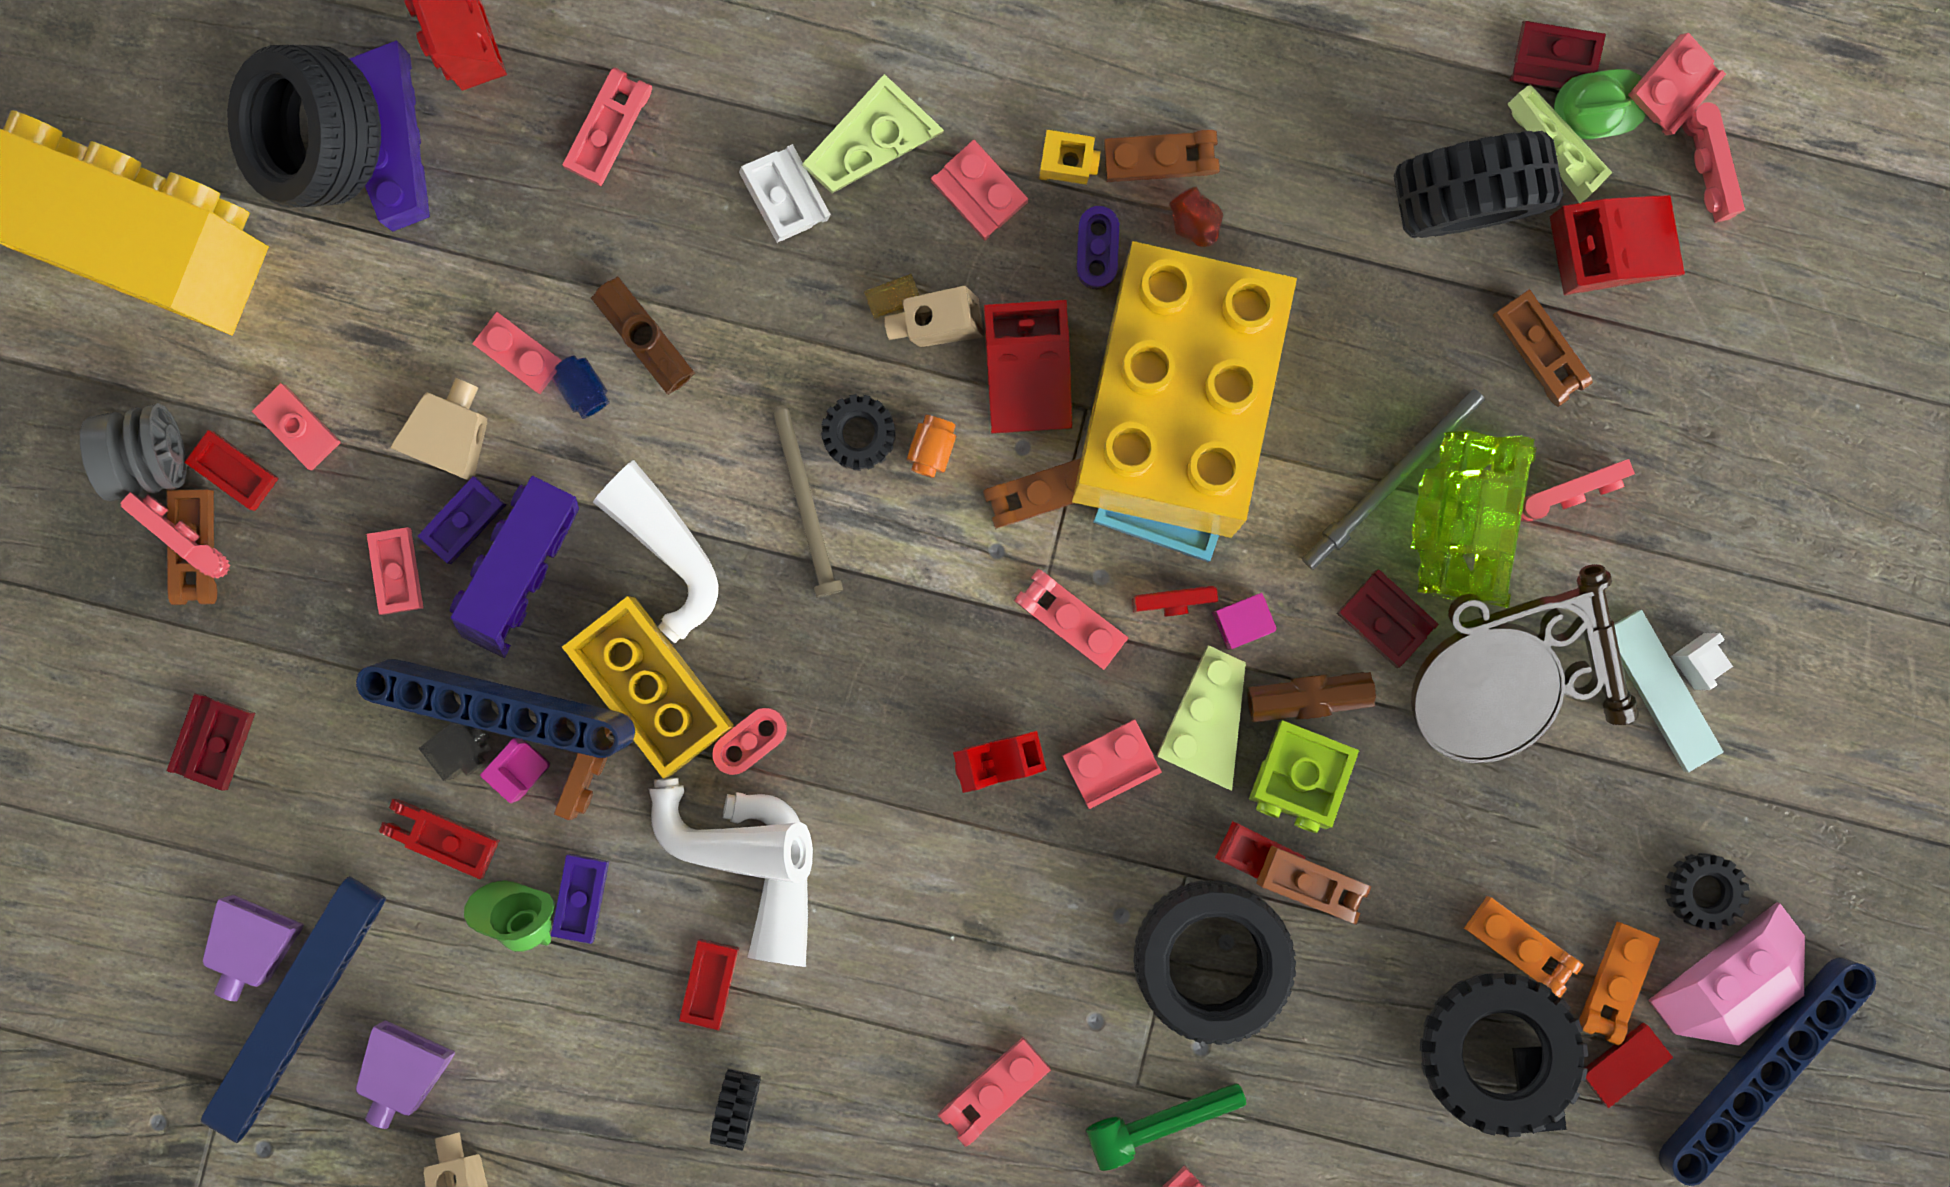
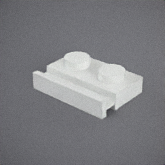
(784, 193)

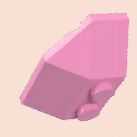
(1739, 982)

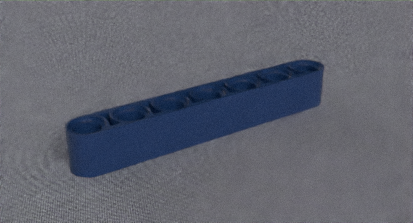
(512, 704)
(293, 1009)
(1746, 1074)

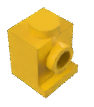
(1063, 144)

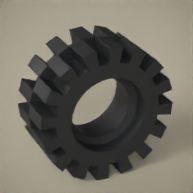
(851, 408)
(1731, 891)
(735, 1109)

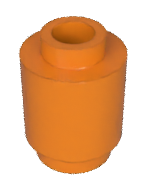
(931, 446)

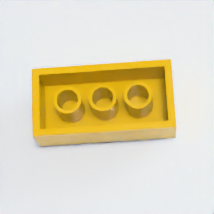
(650, 683)

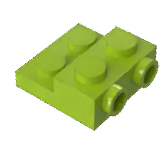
(1303, 777)

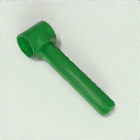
(1115, 1141)

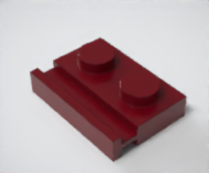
(1555, 54)
(1387, 618)
(211, 741)

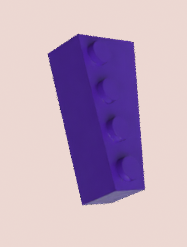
(399, 177)
(513, 565)

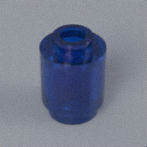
(580, 386)

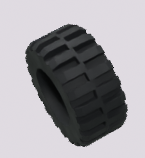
(1478, 184)
(1561, 1054)

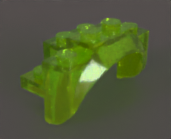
(1471, 515)

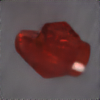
(1196, 217)

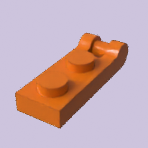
(1522, 945)
(1618, 982)

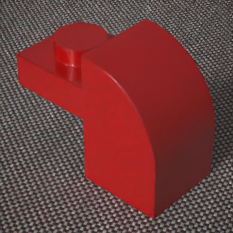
(999, 761)

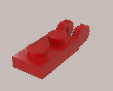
(442, 839)

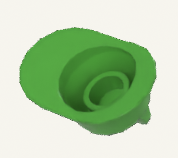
(1599, 103)
(511, 914)

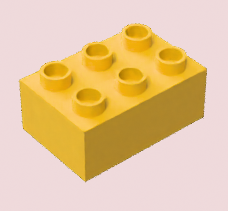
(125, 224)
(1184, 390)

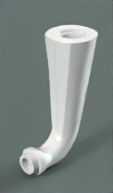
(651, 519)
(766, 852)
(783, 907)

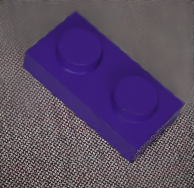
(461, 520)
(580, 898)

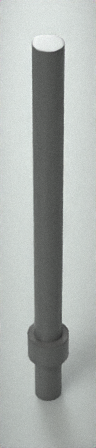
(1337, 534)

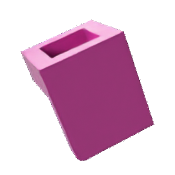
(1244, 621)
(515, 770)

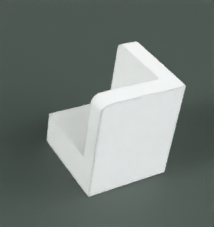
(1702, 661)

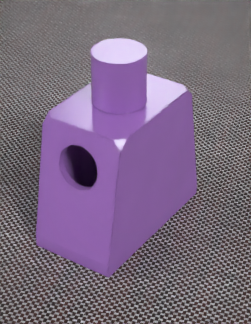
(246, 944)
(399, 1071)

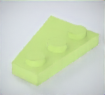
(871, 135)
(1576, 161)
(1208, 720)

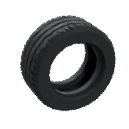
(266, 125)
(1258, 1001)

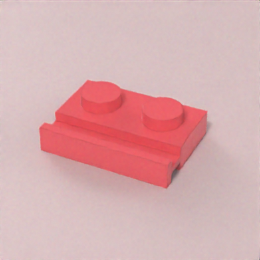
(1676, 84)
(979, 190)
(1111, 764)

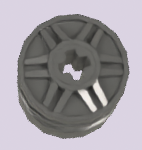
(133, 452)

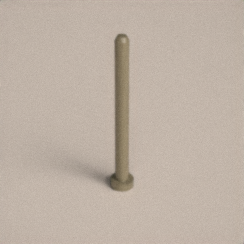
(806, 506)

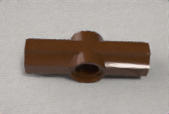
(627, 317)
(1311, 697)

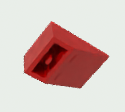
(458, 40)
(1616, 242)
(1028, 366)

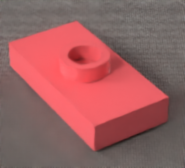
(296, 426)

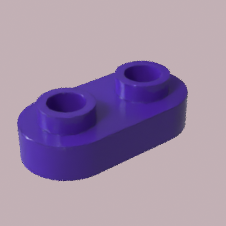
(1096, 248)

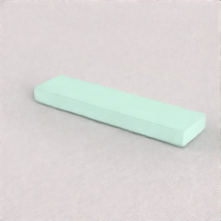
(1665, 693)

